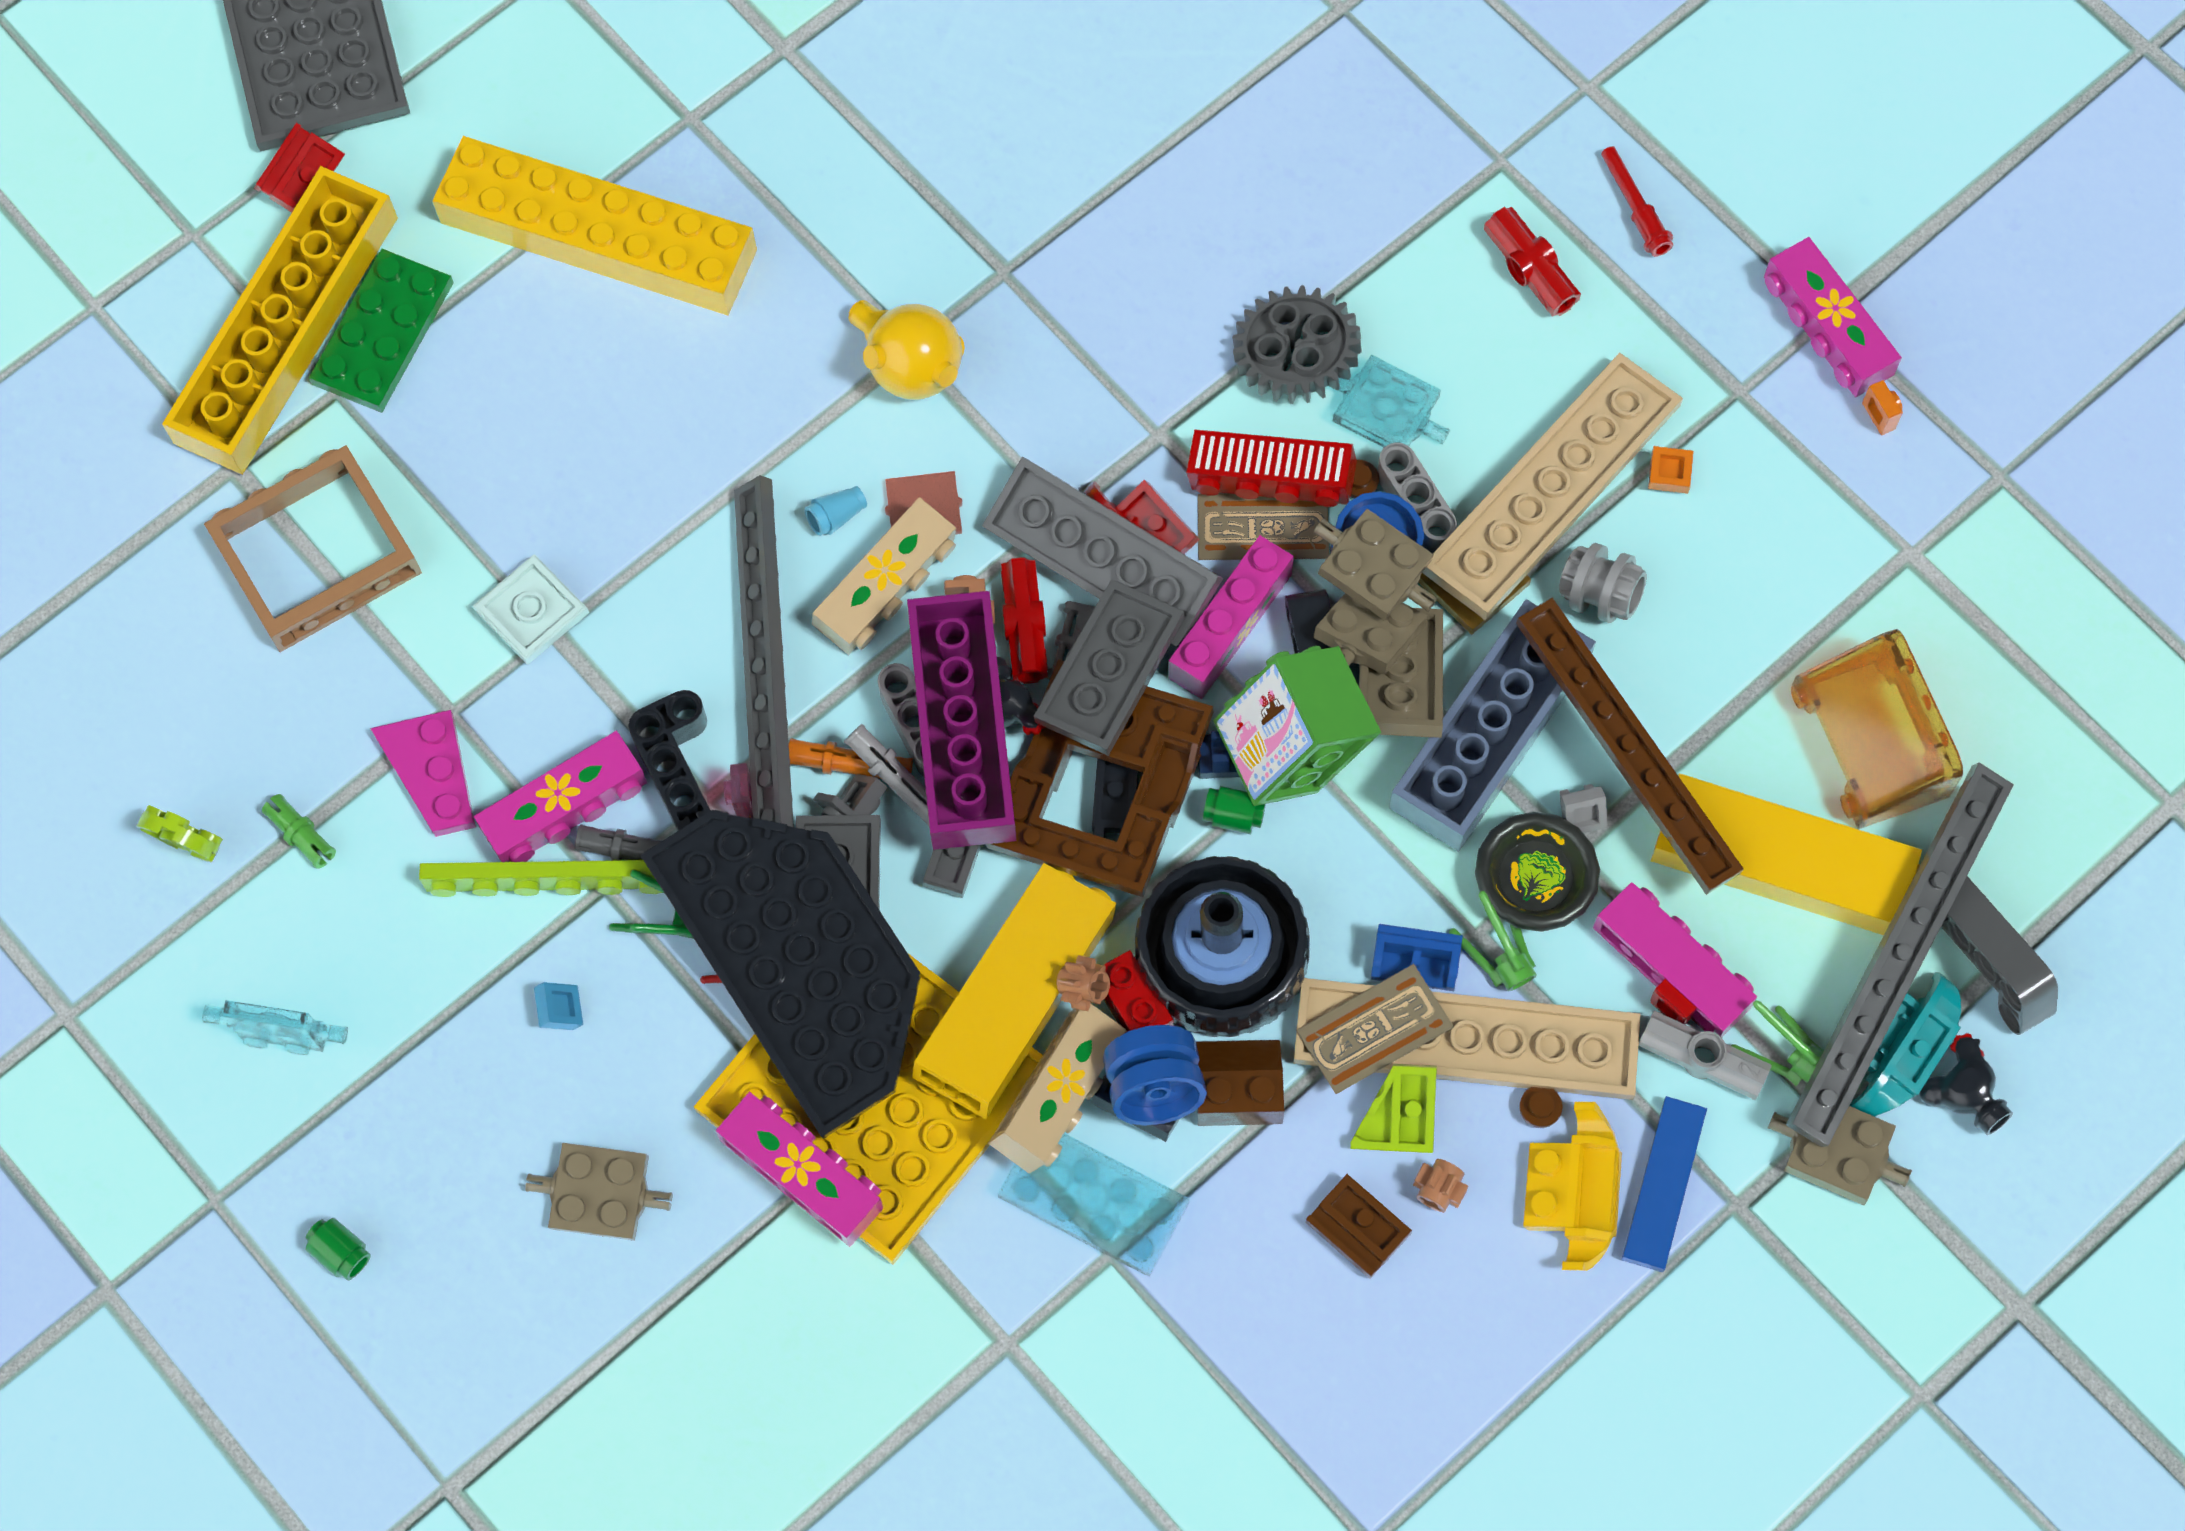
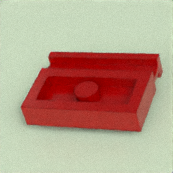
(296, 166)

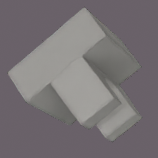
(1585, 808)

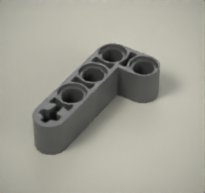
(2004, 958)

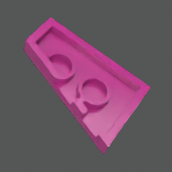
(431, 768)

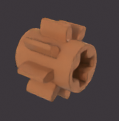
(1083, 983)
(1440, 1185)

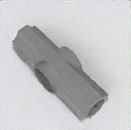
(1731, 1066)

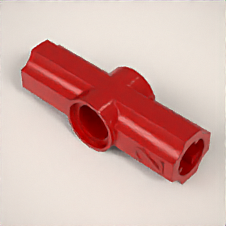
(1532, 261)
(1024, 620)

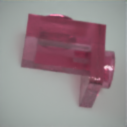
(738, 790)

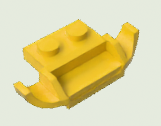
(1577, 1188)

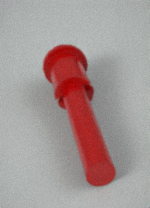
(1656, 238)

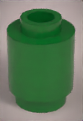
(1232, 810)
(337, 1248)

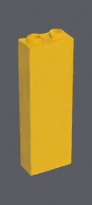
(1804, 858)
(1012, 991)

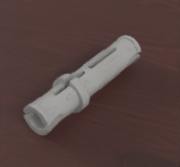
(889, 769)

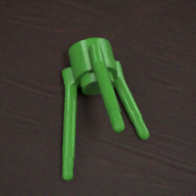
(1514, 965)
(1804, 1056)

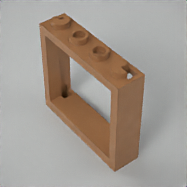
(344, 596)

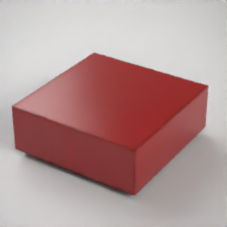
(1672, 1002)

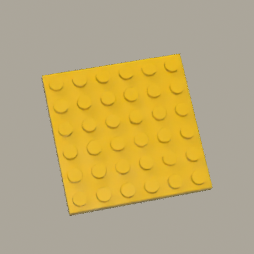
(908, 1145)

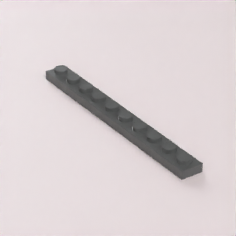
(763, 652)
(1899, 955)

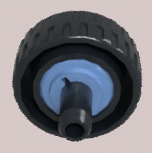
(1223, 945)

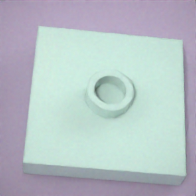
(531, 609)

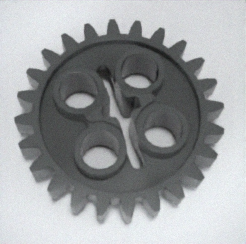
(1265, 335)

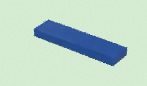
(1664, 1184)

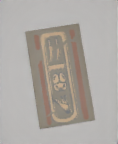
(1233, 524)
(1374, 1029)

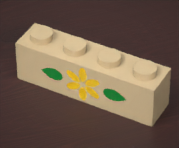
(884, 576)
(1056, 1090)

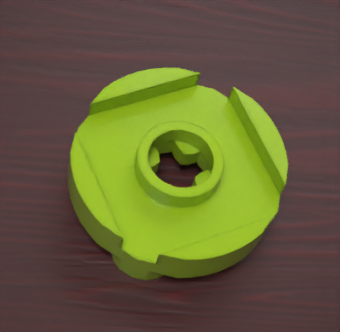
(178, 833)

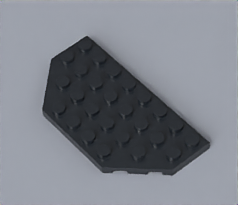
(797, 955)

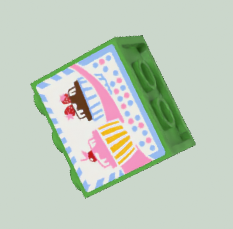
(1296, 724)

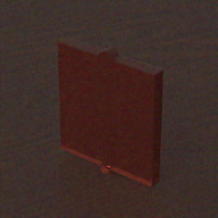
(935, 489)

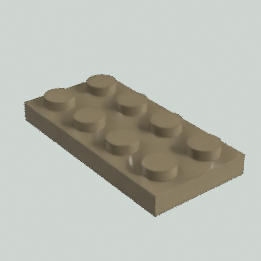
(1411, 692)

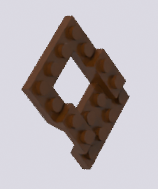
(1158, 740)

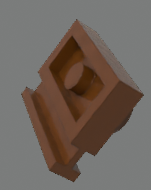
(1358, 1226)

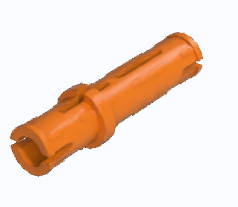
(832, 758)

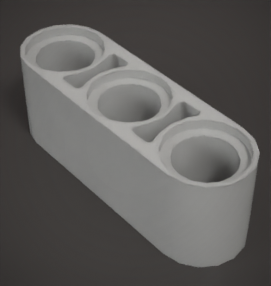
(1416, 481)
(902, 707)

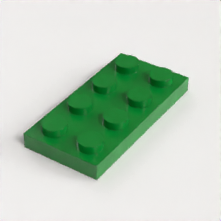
(381, 330)

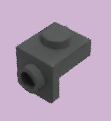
(859, 797)

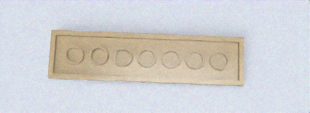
(1552, 485)
(1509, 1042)

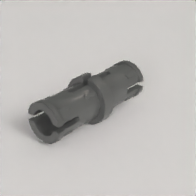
(613, 844)

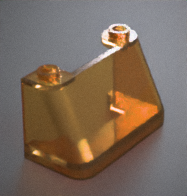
(1881, 729)

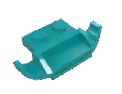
(1911, 1048)

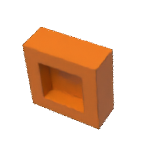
(1883, 407)
(1670, 469)

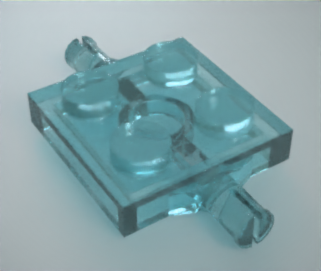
(1388, 405)
(269, 1025)

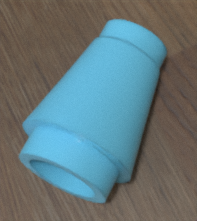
(833, 510)

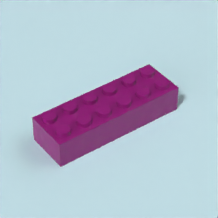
(961, 720)

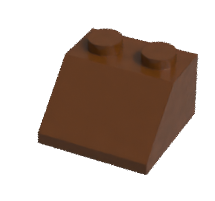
(1241, 1083)

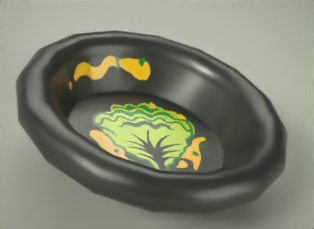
(1538, 871)

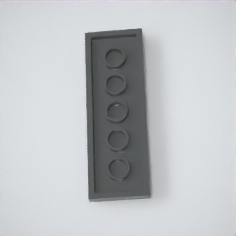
(1096, 544)

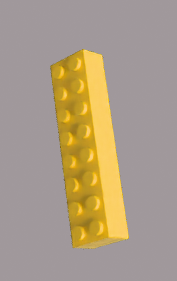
(595, 225)
(280, 320)

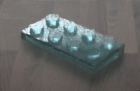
(1099, 1203)

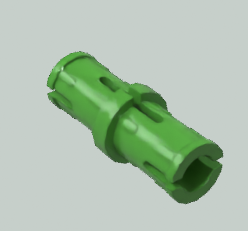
(298, 831)

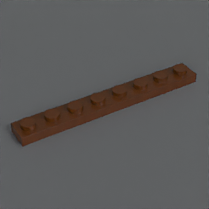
(1629, 746)

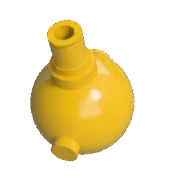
(909, 348)

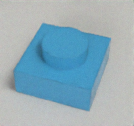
(558, 1006)

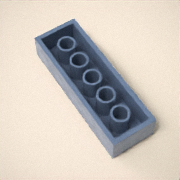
(1481, 739)

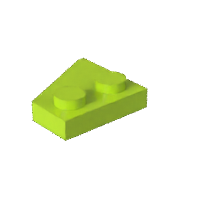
(1401, 1112)

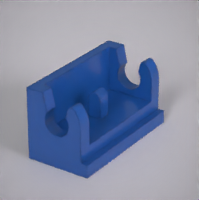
(1431, 952)

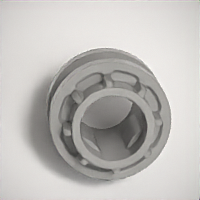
(1607, 584)

